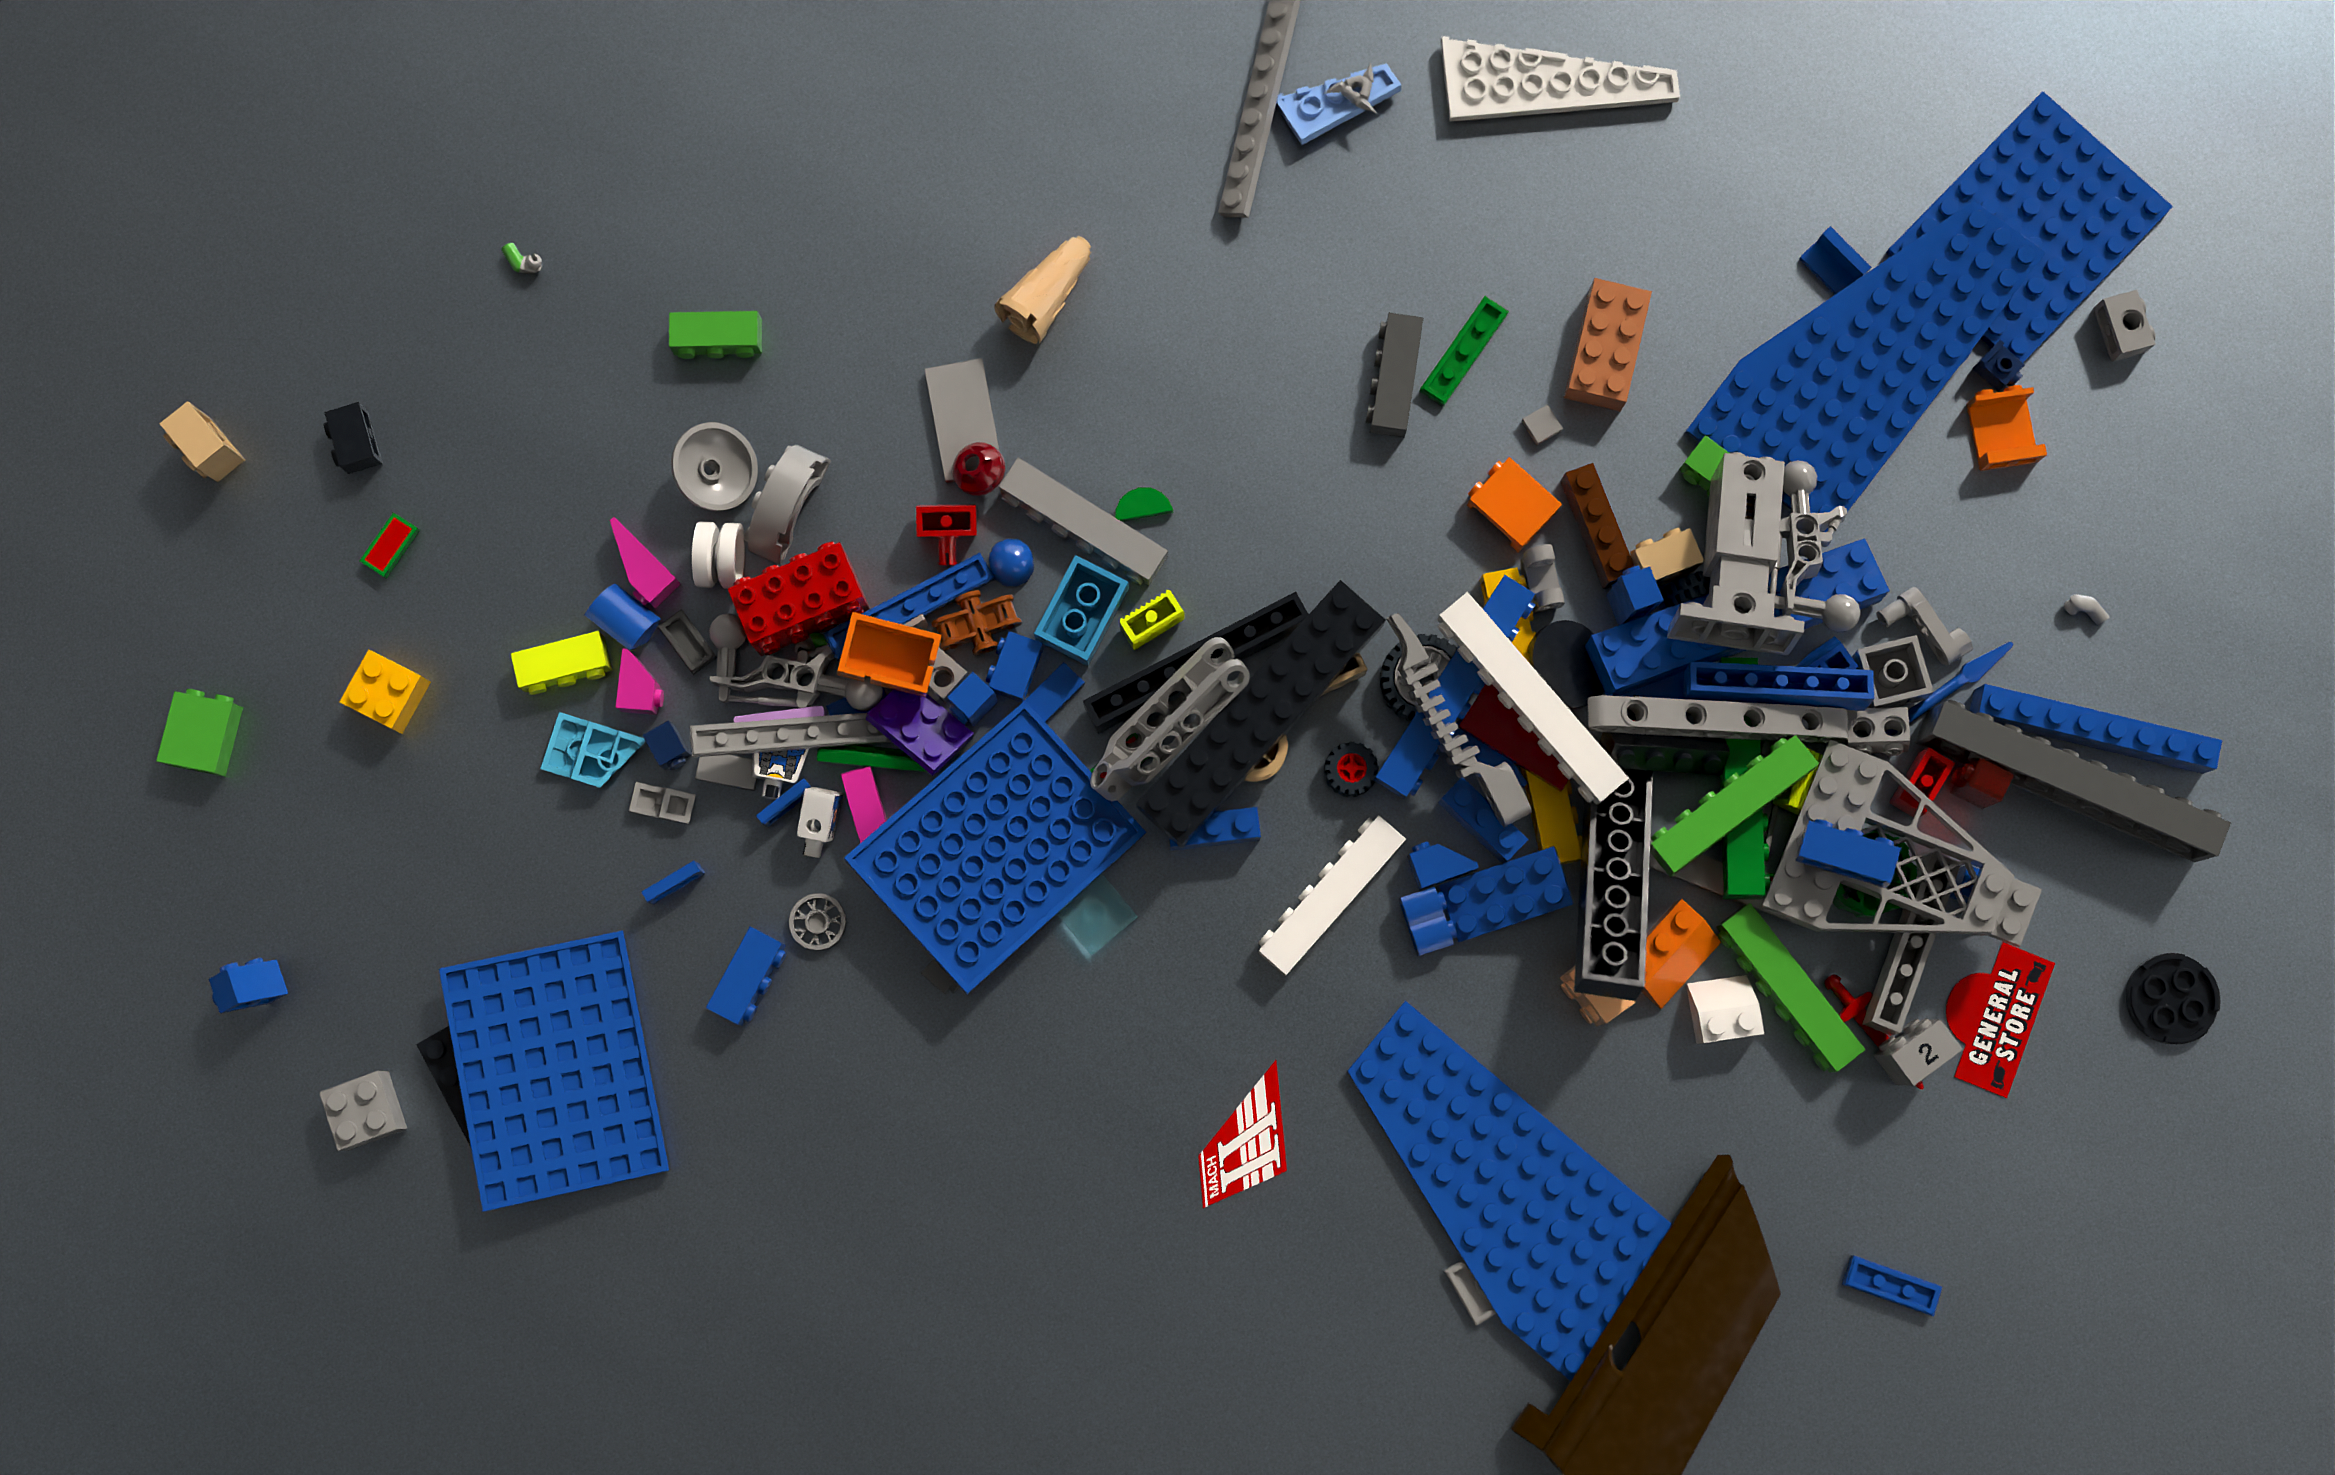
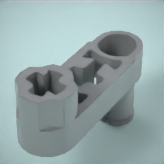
(1945, 645)

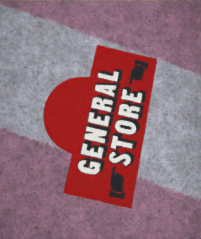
(1996, 1017)

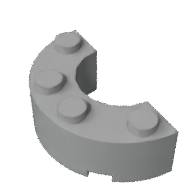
(782, 500)

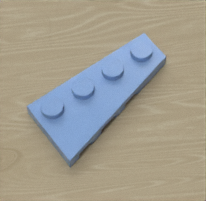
(1314, 113)

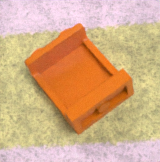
(1514, 502)

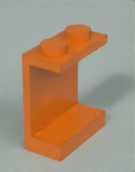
(2003, 428)

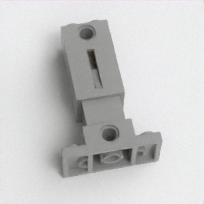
(1738, 560)

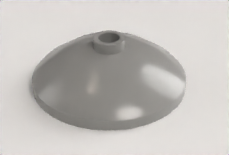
(731, 465)

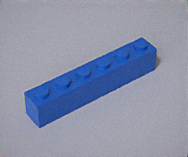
(1779, 685)

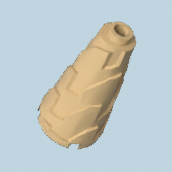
(1042, 291)

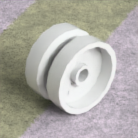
(718, 554)

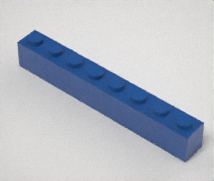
(1458, 682)
(2098, 729)

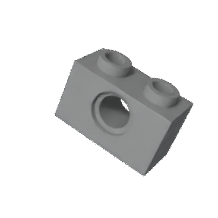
(2119, 340)

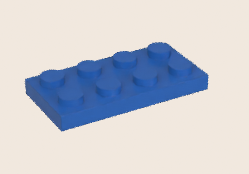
(1507, 894)

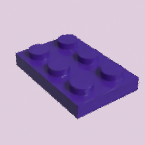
(920, 728)

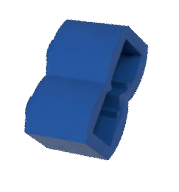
(1427, 921)

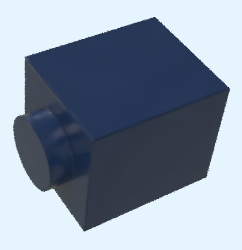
(667, 746)

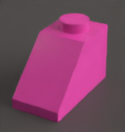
(637, 688)

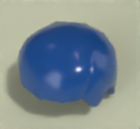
(1011, 562)

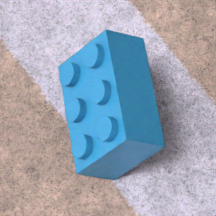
(1081, 610)

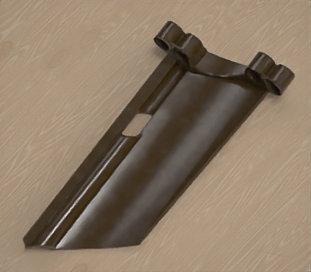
(1697, 1321)

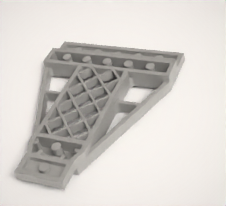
(1843, 797)

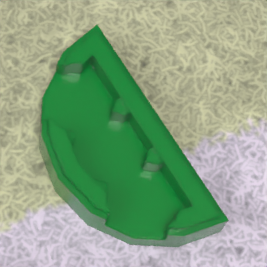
(1142, 503)

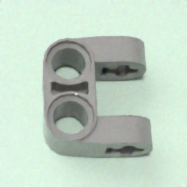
(1542, 578)

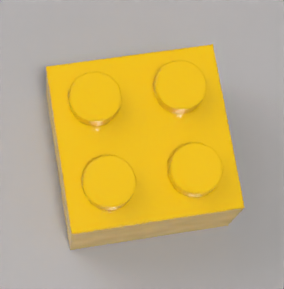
(385, 691)

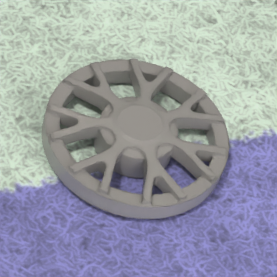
(817, 921)

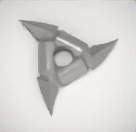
(1360, 98)

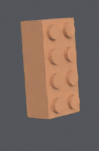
(1607, 344)

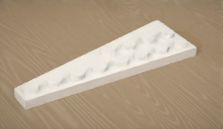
(1509, 82)

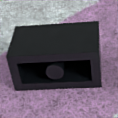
(352, 438)

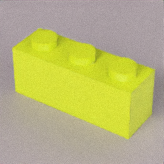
(561, 662)

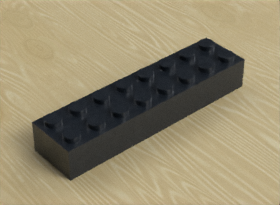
(1615, 891)

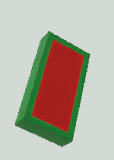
(389, 545)

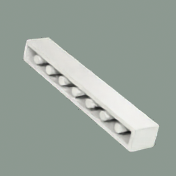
(1531, 698)

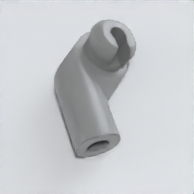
(2088, 605)

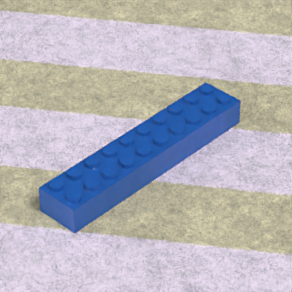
(1642, 653)

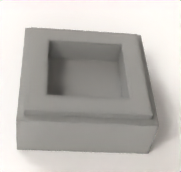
(1542, 424)

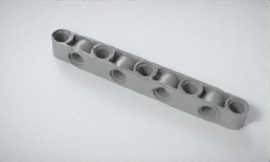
(1717, 719)

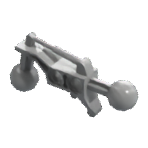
(1839, 611)
(728, 635)

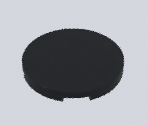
(1564, 663)
(2172, 998)

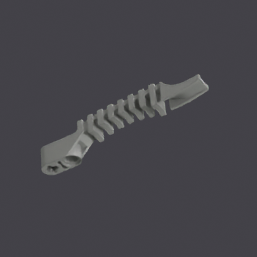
(1496, 782)

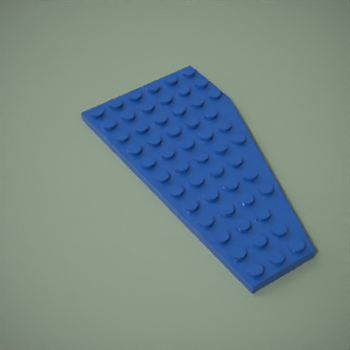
(1871, 357)
(1518, 1198)

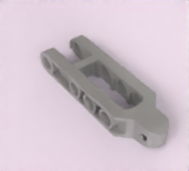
(1203, 693)

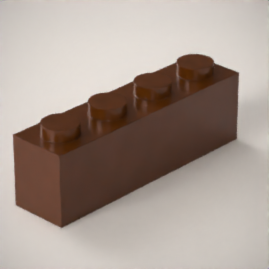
(1597, 523)

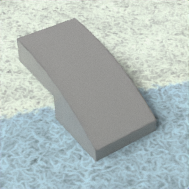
(662, 803)

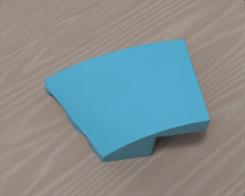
(587, 750)

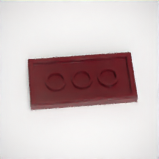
(1500, 730)

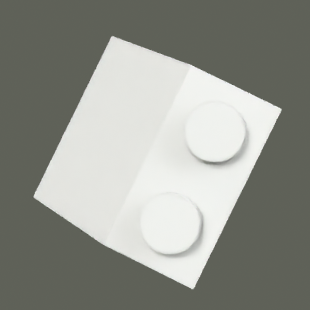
(1724, 1009)

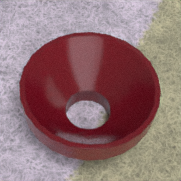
(985, 476)

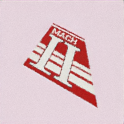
(1247, 1145)

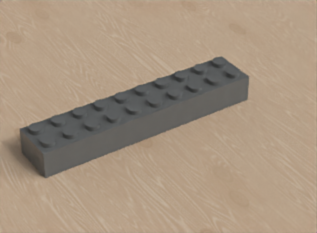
(2075, 782)

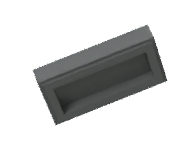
(687, 642)

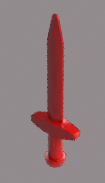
(1856, 1009)

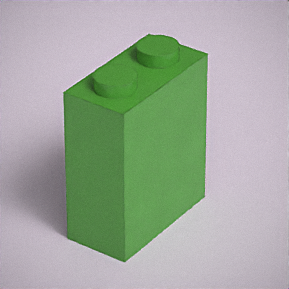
(200, 732)

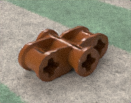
(966, 626)

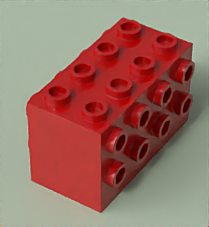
(798, 598)

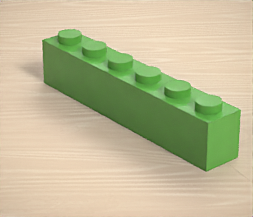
(1732, 805)
(1790, 989)

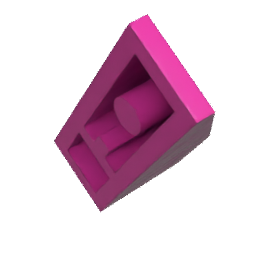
(643, 570)

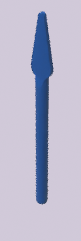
(1970, 672)

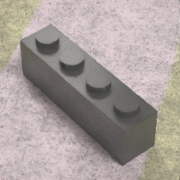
(1396, 374)

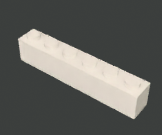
(1331, 895)

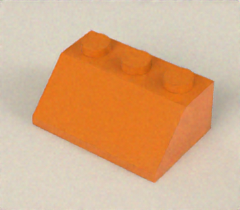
(1675, 951)

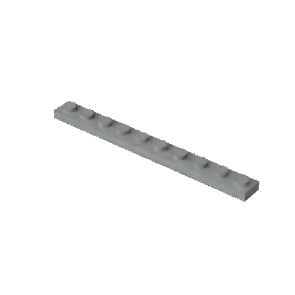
(1259, 108)

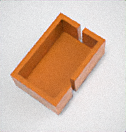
(889, 654)

